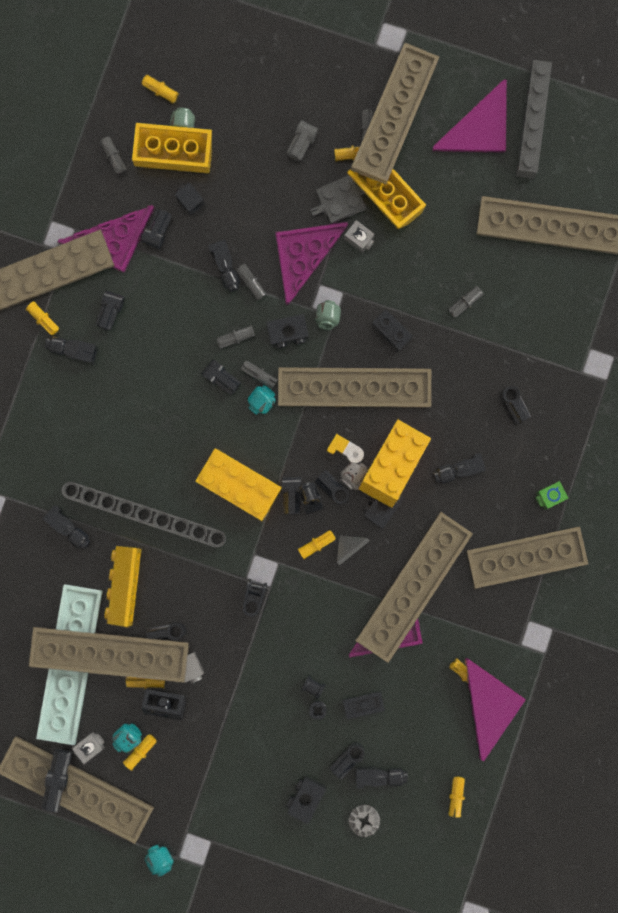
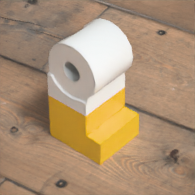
(346, 448)

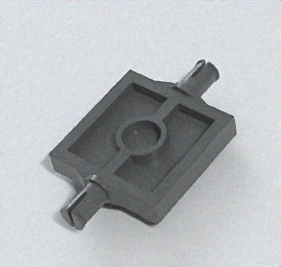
(339, 200)

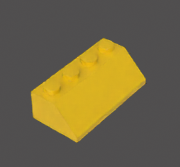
(172, 148)
(393, 199)
(123, 587)

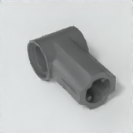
(304, 136)

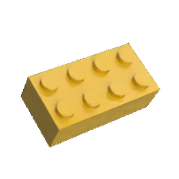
(394, 463)
(238, 484)

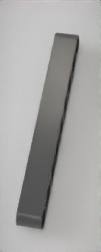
(134, 514)

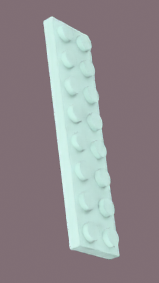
(66, 688)

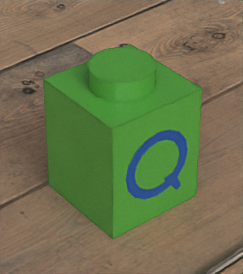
(551, 495)

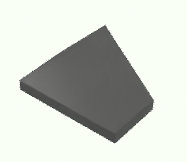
(348, 546)

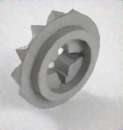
(362, 811)

